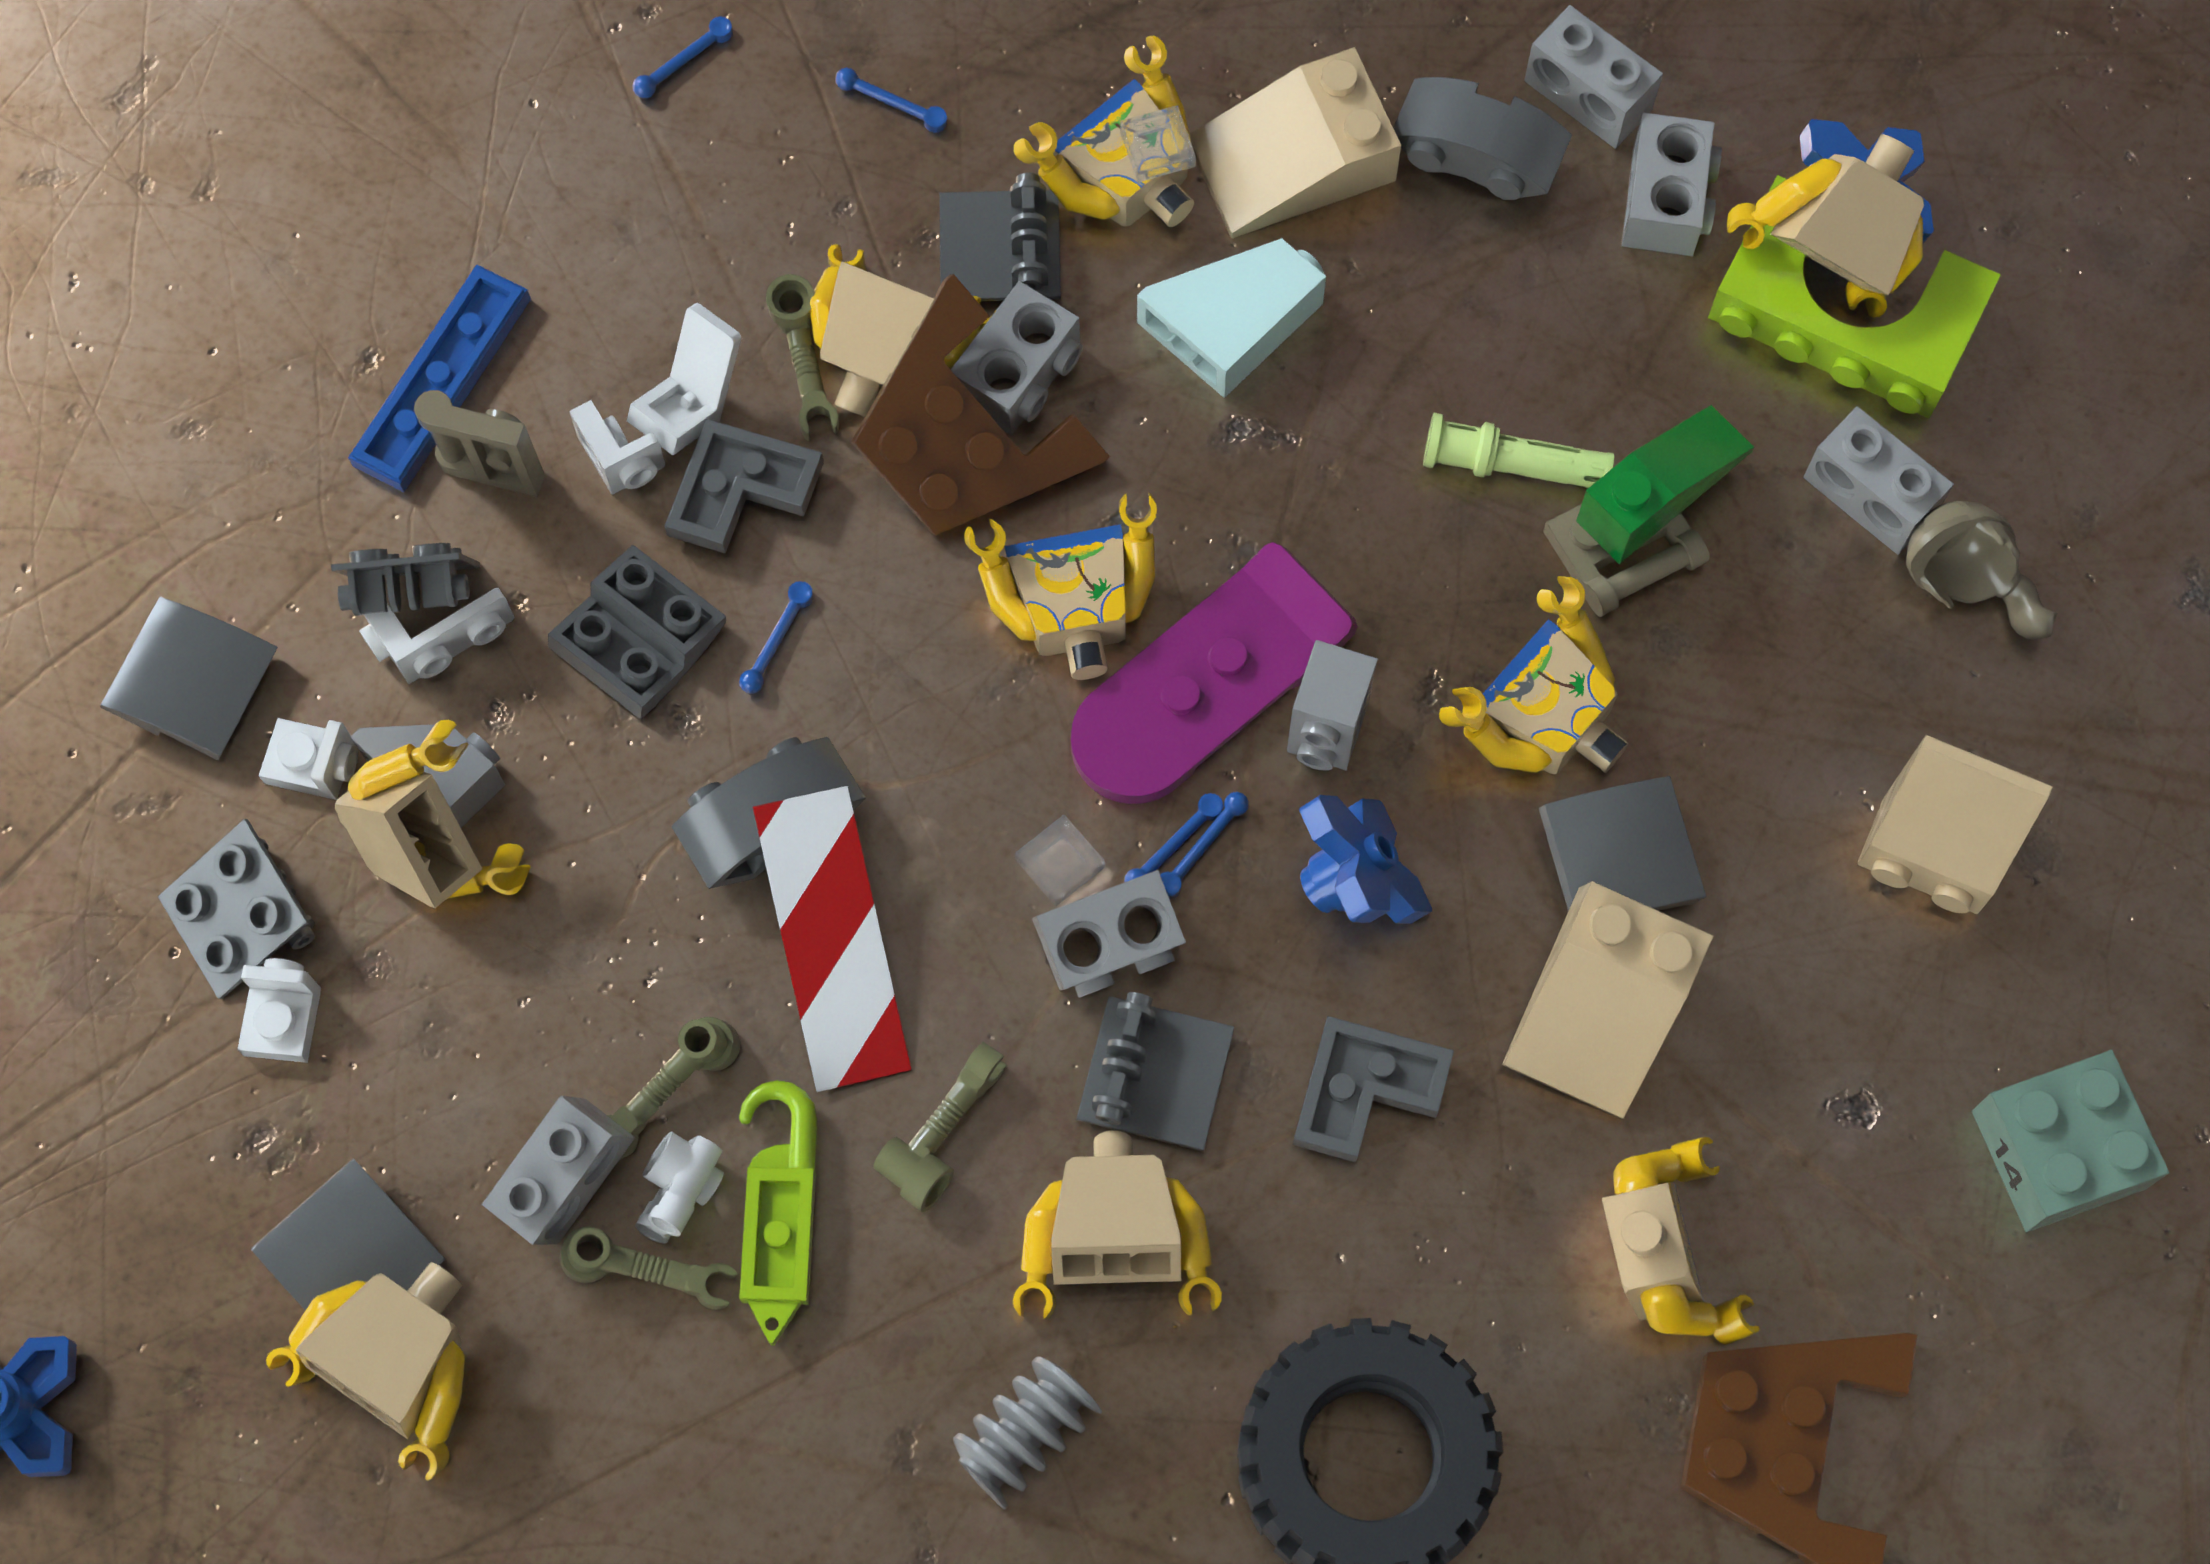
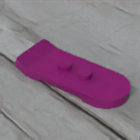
(1205, 679)

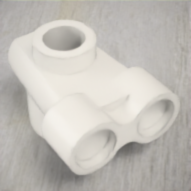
(685, 1176)

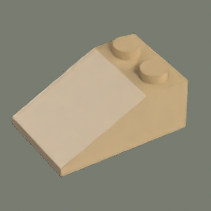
(1298, 145)
(1952, 826)
(1606, 998)

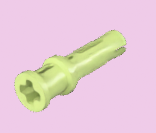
(1490, 451)

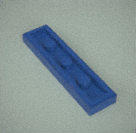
(446, 362)

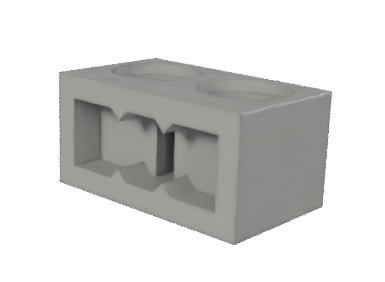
(1592, 76)
(1664, 183)
(1003, 353)
(1876, 479)
(1330, 706)
(1104, 919)
(558, 1171)

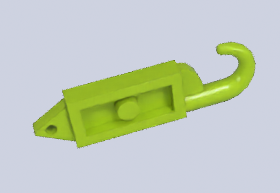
(779, 1212)

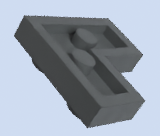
(735, 467)
(1362, 1067)

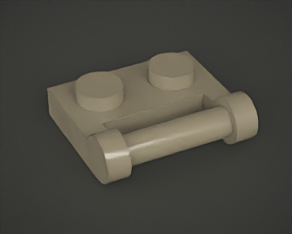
(481, 446)
(1585, 557)

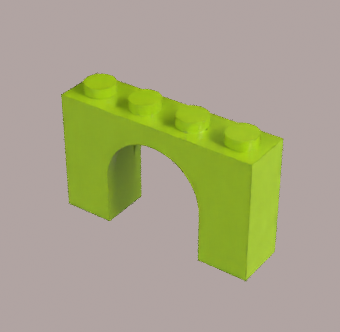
(1900, 361)

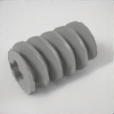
(1023, 1428)

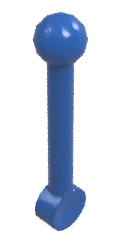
(719, 31)
(934, 117)
(800, 596)
(1235, 805)
(1209, 809)

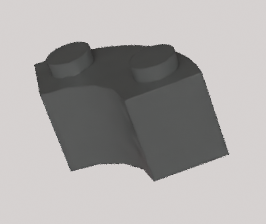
(1476, 137)
(721, 821)

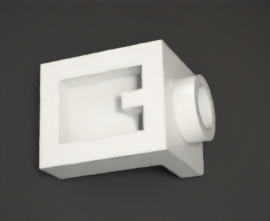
(616, 461)
(309, 758)
(279, 1011)

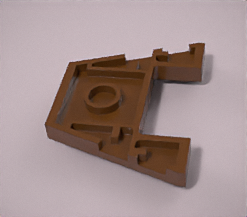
(941, 443)
(1766, 1435)

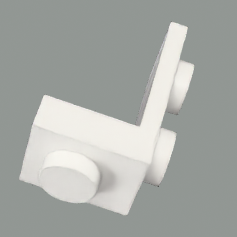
(696, 383)
(435, 647)

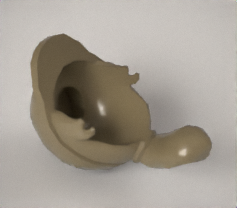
(1971, 556)

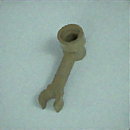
(796, 292)
(718, 1055)
(913, 1165)
(626, 1261)

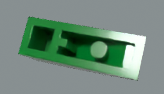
(1660, 481)

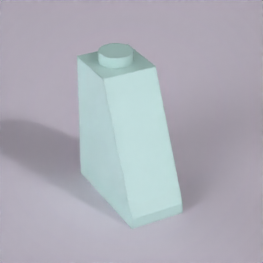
(1233, 310)

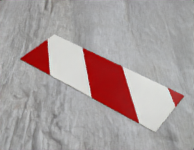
(832, 938)

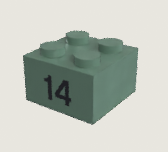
(2069, 1141)

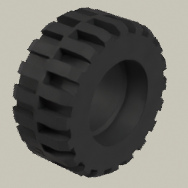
(1384, 1363)

